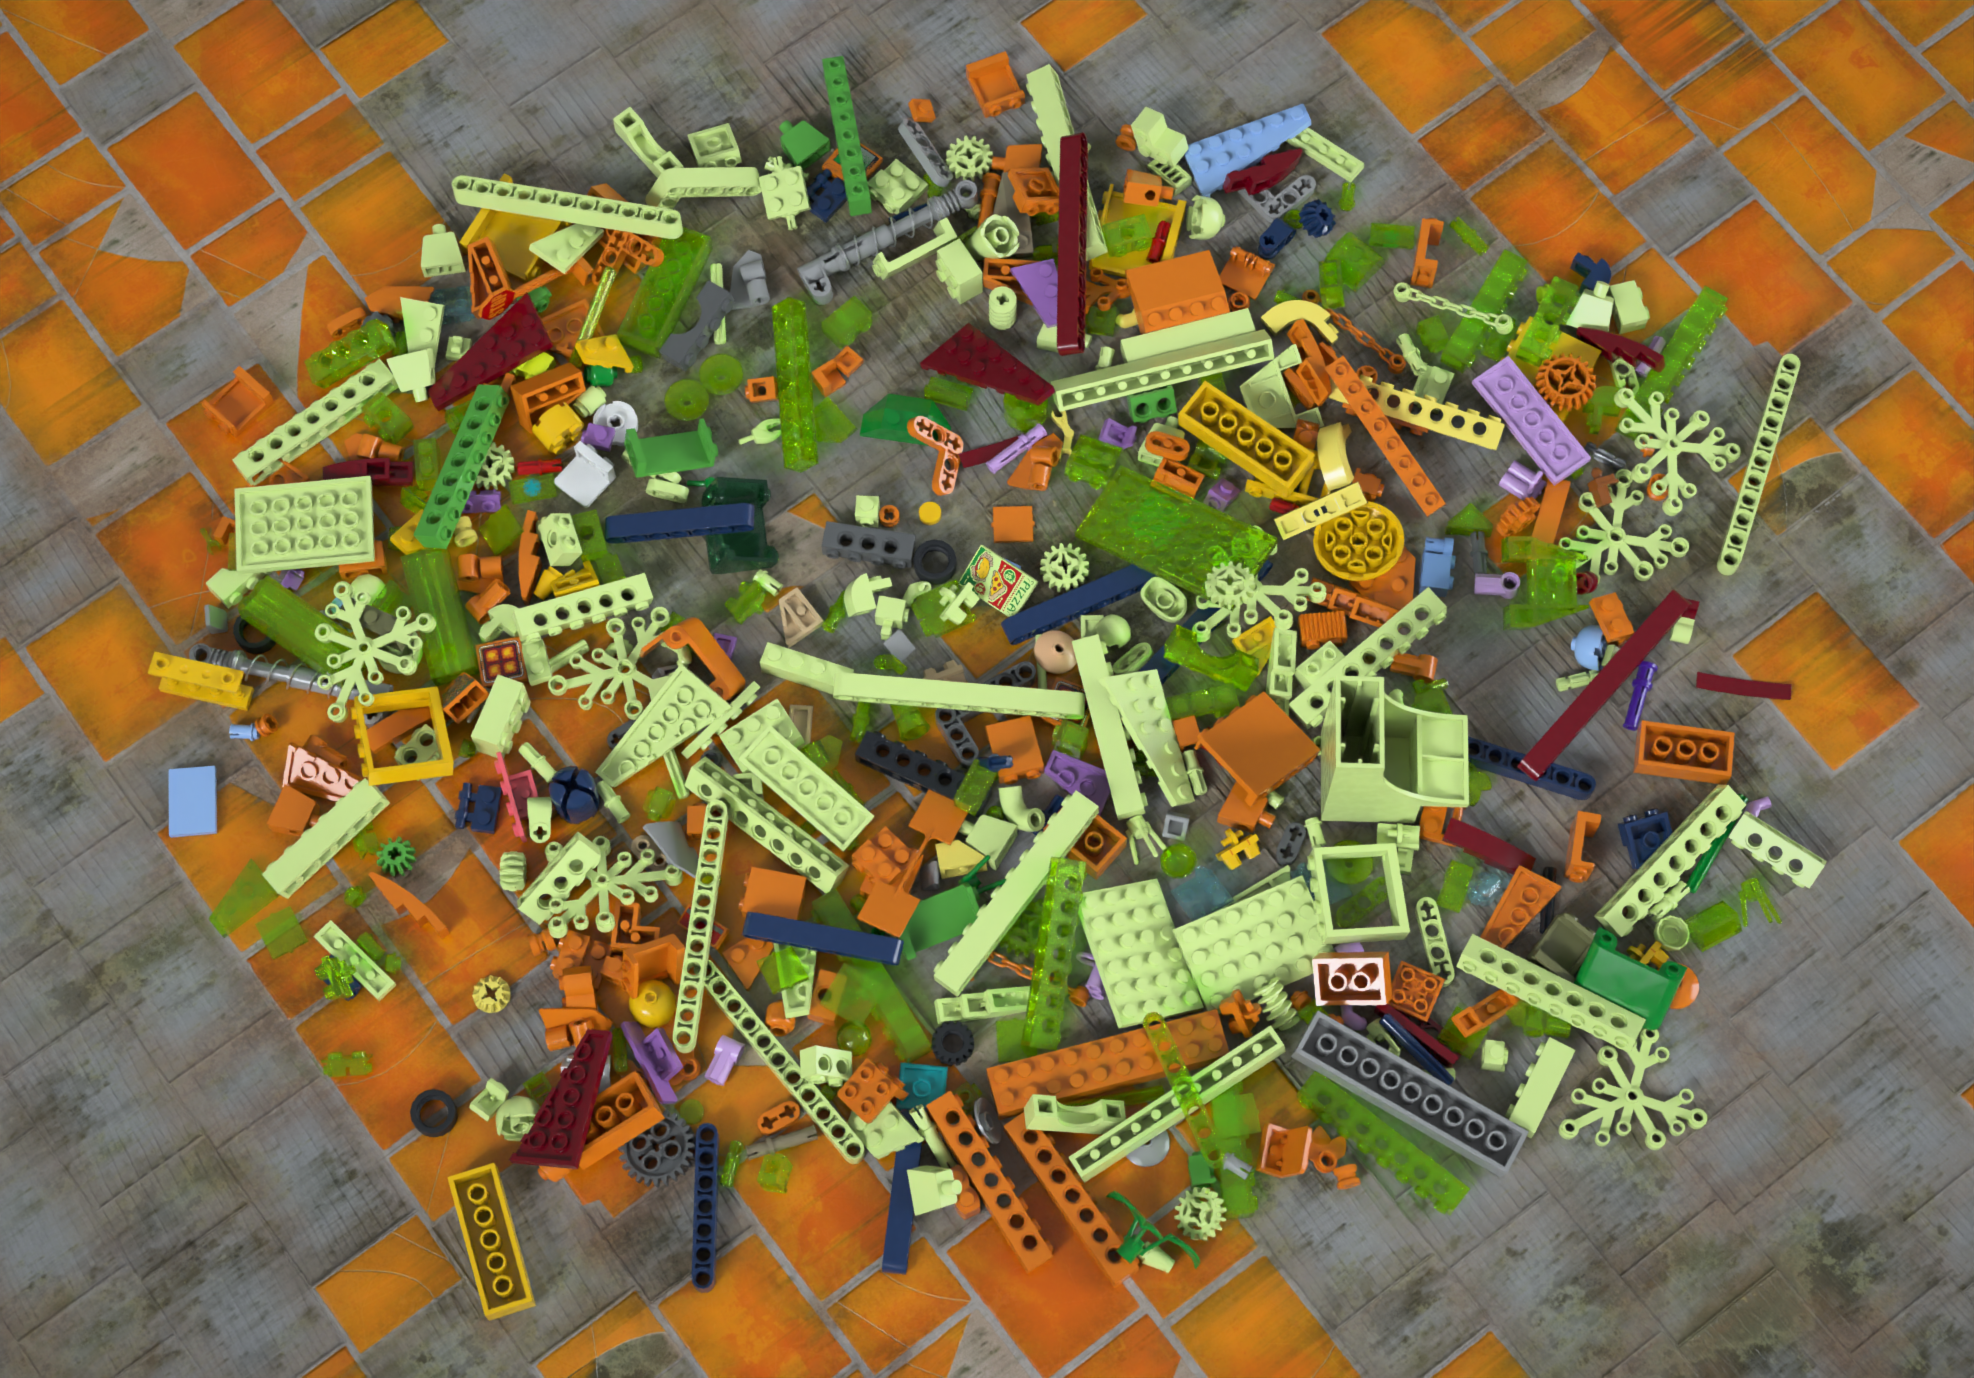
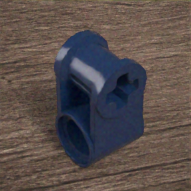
(1275, 238)

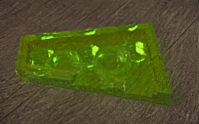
(243, 900)

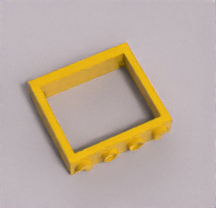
(397, 701)

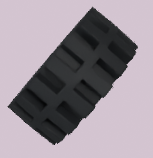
(956, 1029)

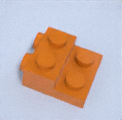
(1034, 190)
(883, 858)
(580, 951)

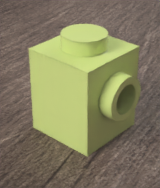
(867, 511)

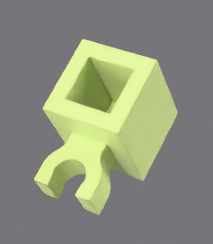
(890, 614)

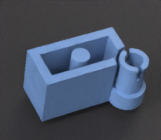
(1436, 566)

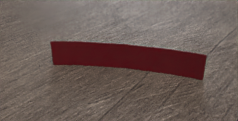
(985, 453)
(1743, 687)

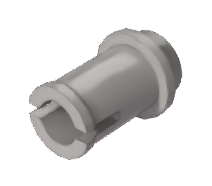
(1234, 1164)

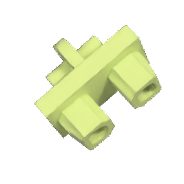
(953, 611)
(1403, 835)

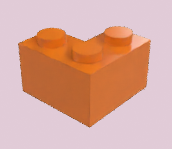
(627, 928)

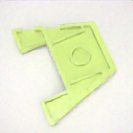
(1268, 397)

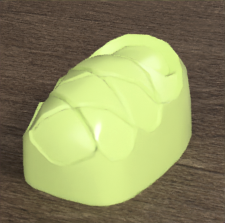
(1164, 599)

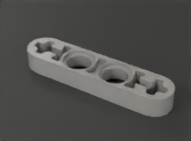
(914, 136)

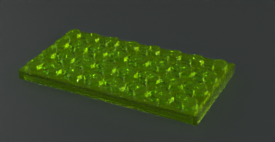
(1170, 532)

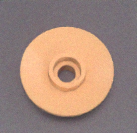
(1049, 658)

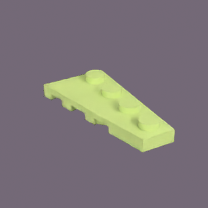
(719, 725)
(798, 1000)

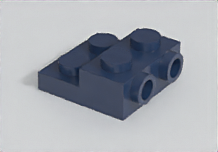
(1644, 834)

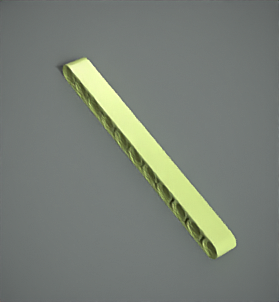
(567, 207)
(1758, 473)
(959, 695)
(700, 936)
(782, 1071)

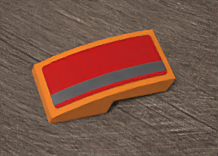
(718, 933)

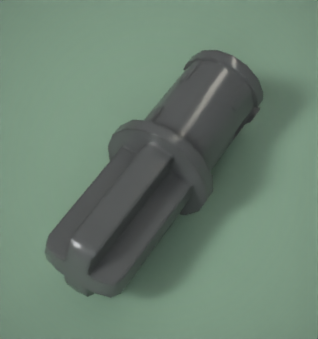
(1479, 553)

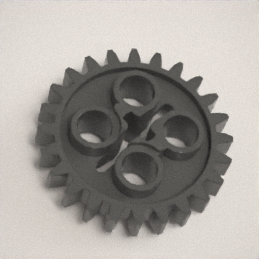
(667, 1166)

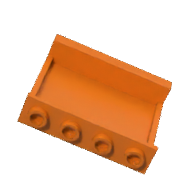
(1259, 746)

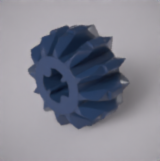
(1317, 218)

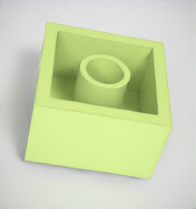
(959, 271)

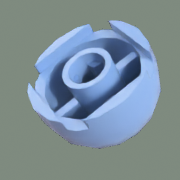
(1590, 647)

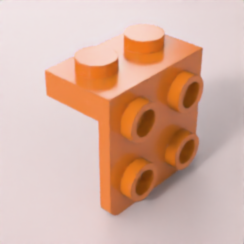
(1612, 619)
(871, 1090)
(1284, 1150)

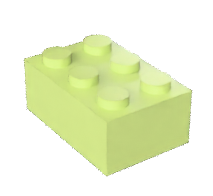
(501, 717)
(743, 734)

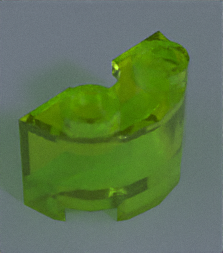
(1206, 460)

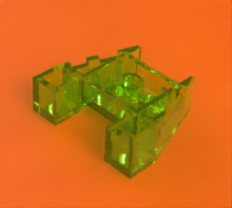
(1549, 582)

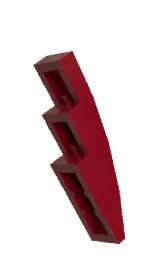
(1617, 346)
(1487, 847)

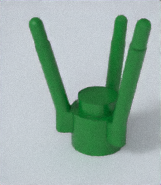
(972, 879)

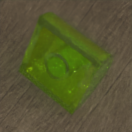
(1357, 260)

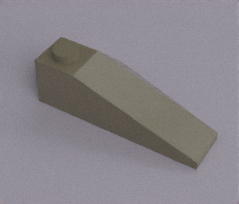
(1006, 207)

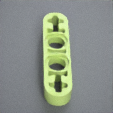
(1436, 941)

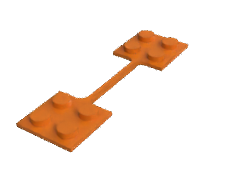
(890, 906)

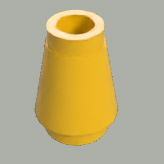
(543, 587)

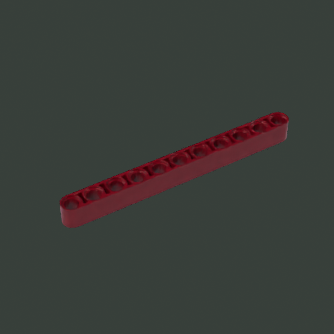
(1072, 244)
(1604, 685)

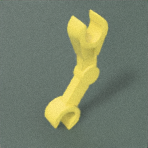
(1068, 432)

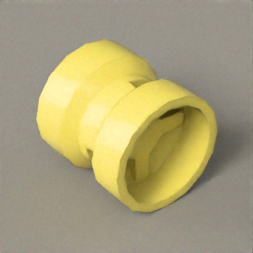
(463, 532)

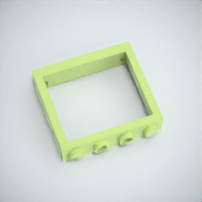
(1394, 888)

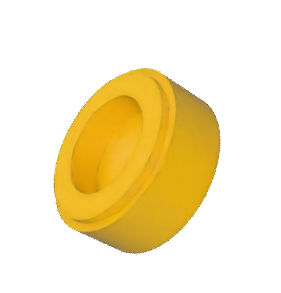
(930, 513)

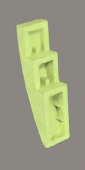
(1281, 667)
(982, 1005)

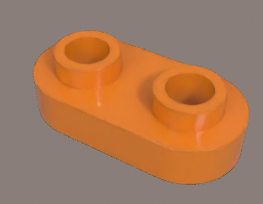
(1167, 446)

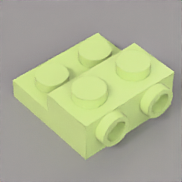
(715, 147)
(896, 187)

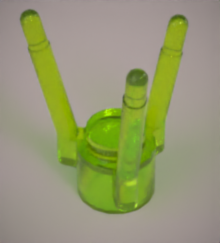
(1754, 891)

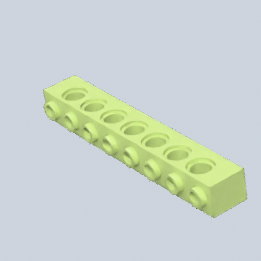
(313, 433)
(1424, 602)
(767, 825)
(1674, 846)
(1551, 993)

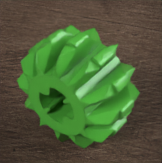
(391, 850)

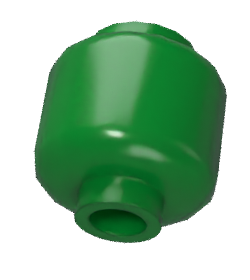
(600, 375)

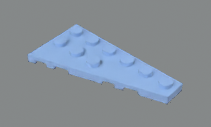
(1242, 147)

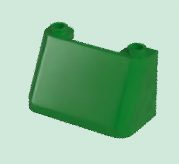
(1628, 980)

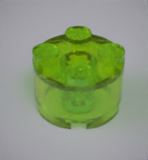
(1023, 417)

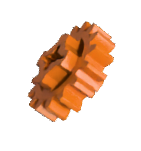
(1518, 516)

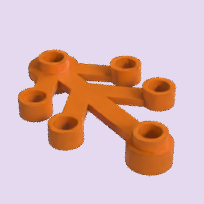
(1115, 289)

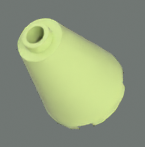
(993, 239)

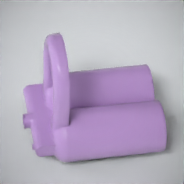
(1522, 481)
(1094, 982)

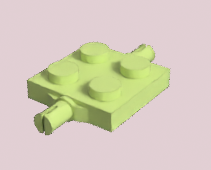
(784, 193)

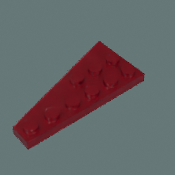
(506, 345)
(985, 364)
(566, 1113)

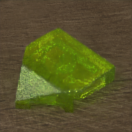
(832, 423)

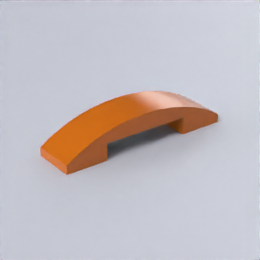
(1484, 1013)

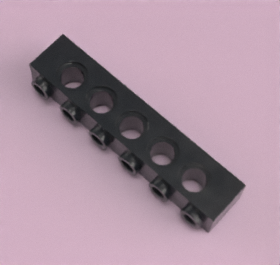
(888, 765)

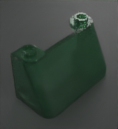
(739, 550)

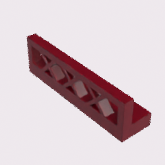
(1434, 1047)

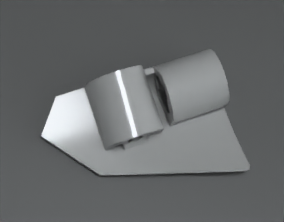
(749, 282)
(673, 843)

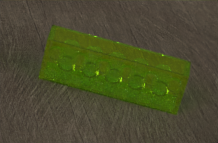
(665, 293)

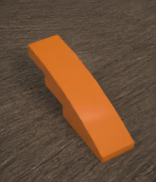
(1312, 368)
(1550, 511)
(529, 562)
(1355, 605)
(398, 727)
(403, 900)

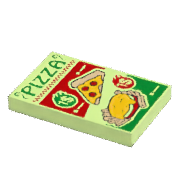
(998, 581)

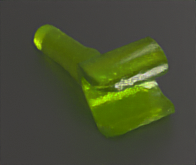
(210, 542)
(828, 1092)

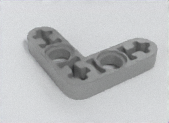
(1272, 202)

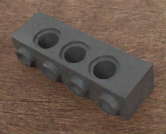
(859, 536)

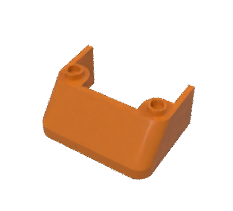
(692, 631)

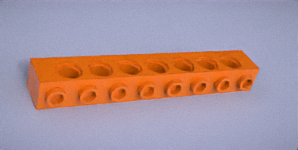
(1385, 436)
(1028, 1258)
(1115, 1271)

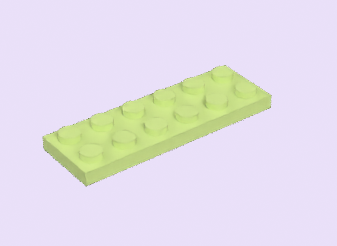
(806, 788)

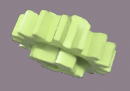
(980, 157)
(501, 463)
(1074, 566)
(1230, 585)
(1191, 1214)

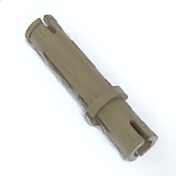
(781, 1142)

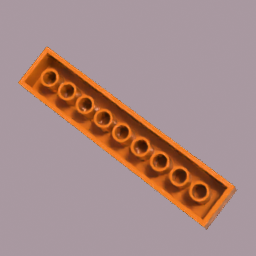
(1104, 1064)

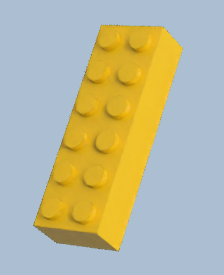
(1246, 439)
(491, 1241)

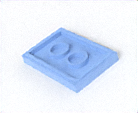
(192, 801)

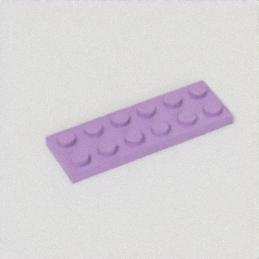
(1531, 420)

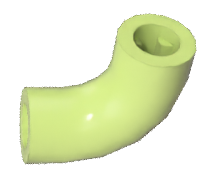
(1017, 812)

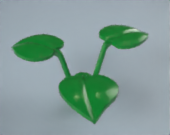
(1133, 1245)

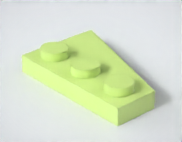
(567, 246)

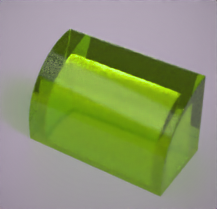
(1713, 925)

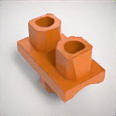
(1244, 1013)

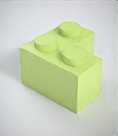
(1156, 139)

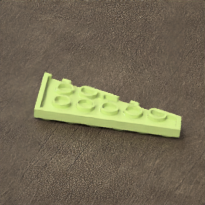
(672, 717)
(1151, 728)

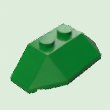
(891, 414)

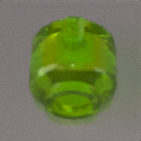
(659, 804)

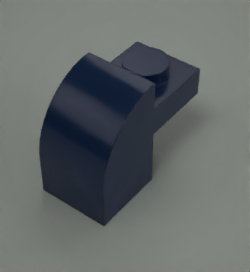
(1590, 271)

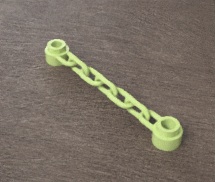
(1407, 295)

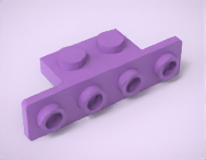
(656, 1059)

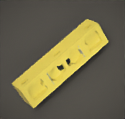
(1320, 510)

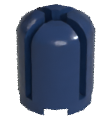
(574, 794)

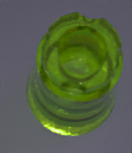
(909, 722)

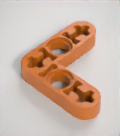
(626, 246)
(945, 450)

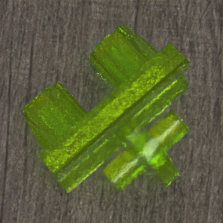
(749, 602)
(339, 976)

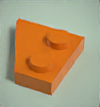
(743, 959)

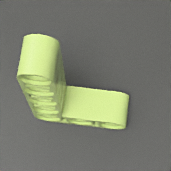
(702, 182)

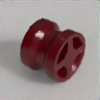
(1592, 582)

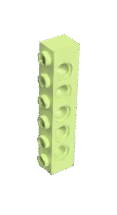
(636, 586)

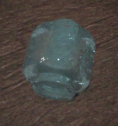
(1484, 889)

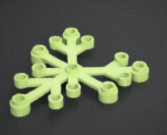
(1653, 426)
(1651, 543)
(1290, 590)
(354, 674)
(598, 676)
(633, 879)
(1607, 1109)

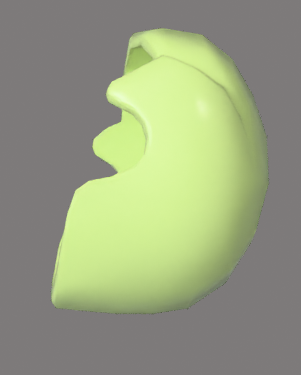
(370, 584)
(1113, 630)
(1671, 933)

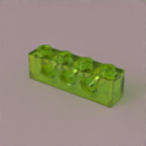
(1558, 292)
(343, 364)

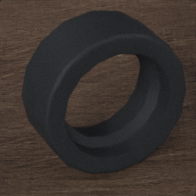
(930, 546)
(253, 648)
(423, 1098)

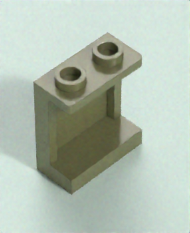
(1562, 946)

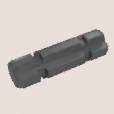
(1604, 456)

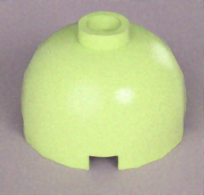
(1204, 218)
(516, 1117)

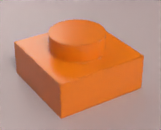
(922, 110)
(848, 361)

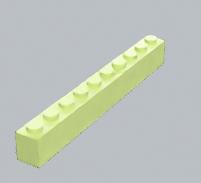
(1054, 123)
(1162, 370)
(1015, 894)
(1166, 1109)

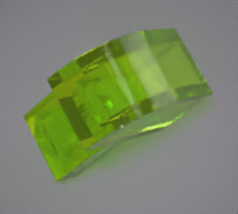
(1601, 404)

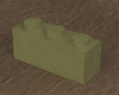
(376, 624)

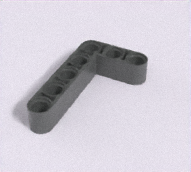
(959, 717)

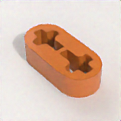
(347, 322)
(781, 1123)

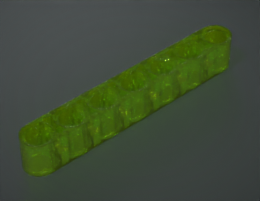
(1188, 1100)

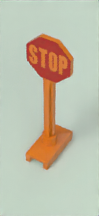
(500, 299)

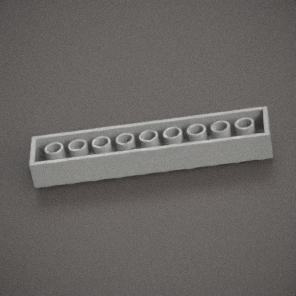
(1409, 1094)

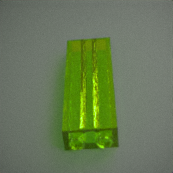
(436, 592)
(293, 624)

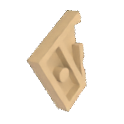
(798, 617)

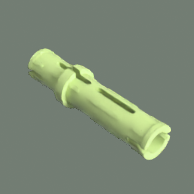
(929, 1131)

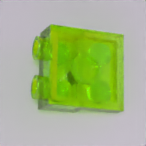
(1092, 462)

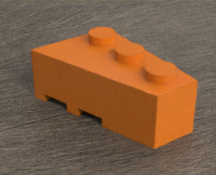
(485, 272)
(997, 274)

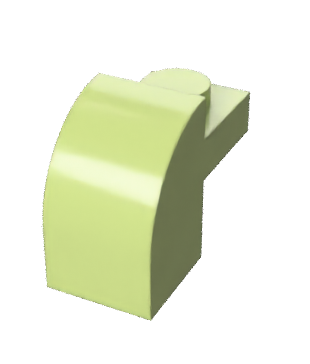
(859, 594)
(500, 621)

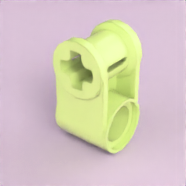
(539, 814)

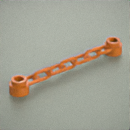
(1393, 368)
(1078, 995)

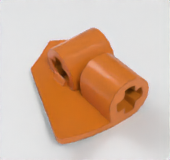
(388, 302)
(369, 447)
(1037, 464)
(476, 572)
(568, 1025)

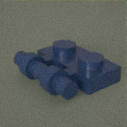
(830, 200)
(486, 808)

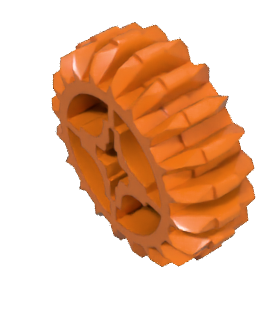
(1552, 372)

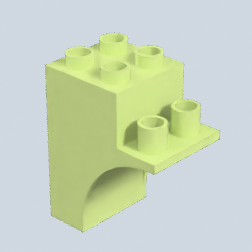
(1388, 757)

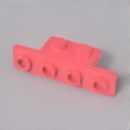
(518, 788)

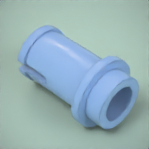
(244, 732)

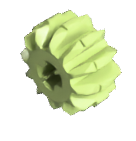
(513, 871)

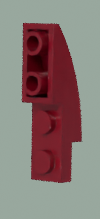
(1269, 173)
(379, 469)

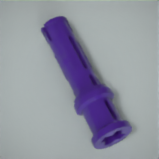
(1641, 685)

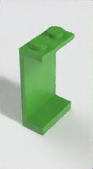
(671, 451)
(940, 918)

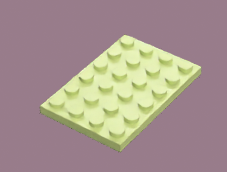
(304, 525)
(1253, 943)
(1138, 952)

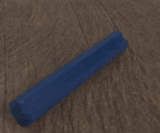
(1416, 1049)

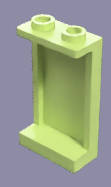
(885, 269)

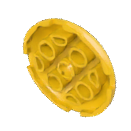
(1367, 524)

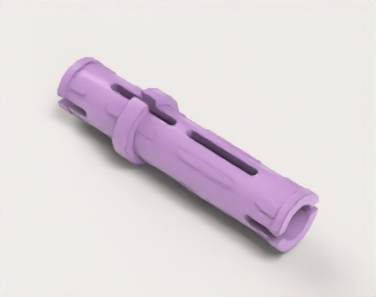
(1024, 442)

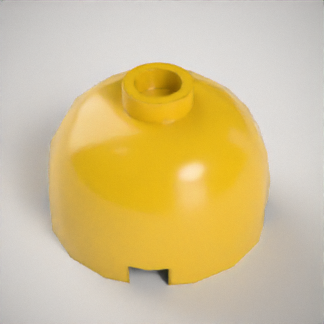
(654, 1004)

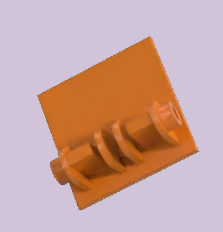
(1246, 272)

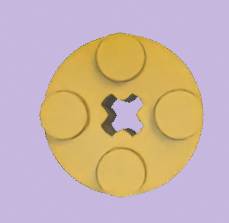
(558, 428)

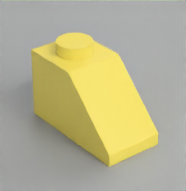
(957, 859)

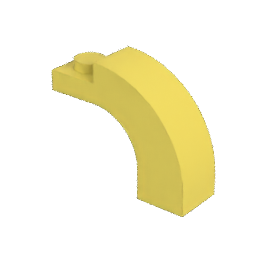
(1288, 312)
(1333, 456)

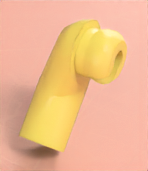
(1126, 320)

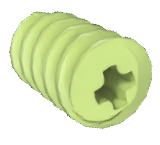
(1002, 308)
(1276, 1004)

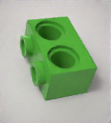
(1152, 408)

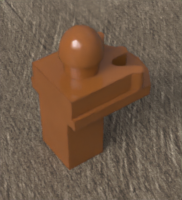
(1599, 486)

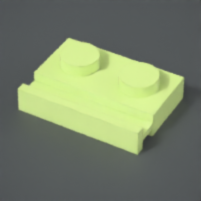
(1433, 383)

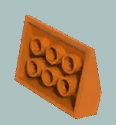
(1176, 292)

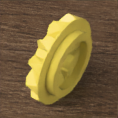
(488, 1004)

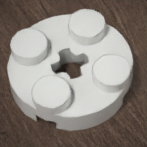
(615, 411)

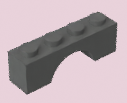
(683, 348)

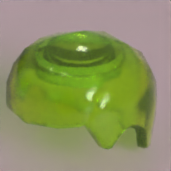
(1178, 861)
(854, 1038)

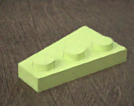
(422, 324)

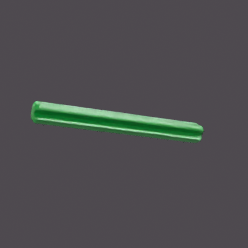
(1709, 856)

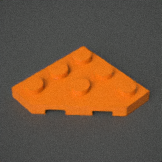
(566, 325)
(1394, 586)

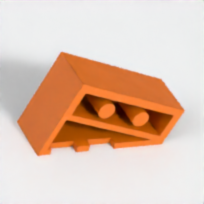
(544, 391)

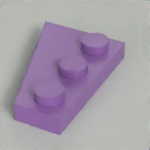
(1040, 284)
(1079, 776)

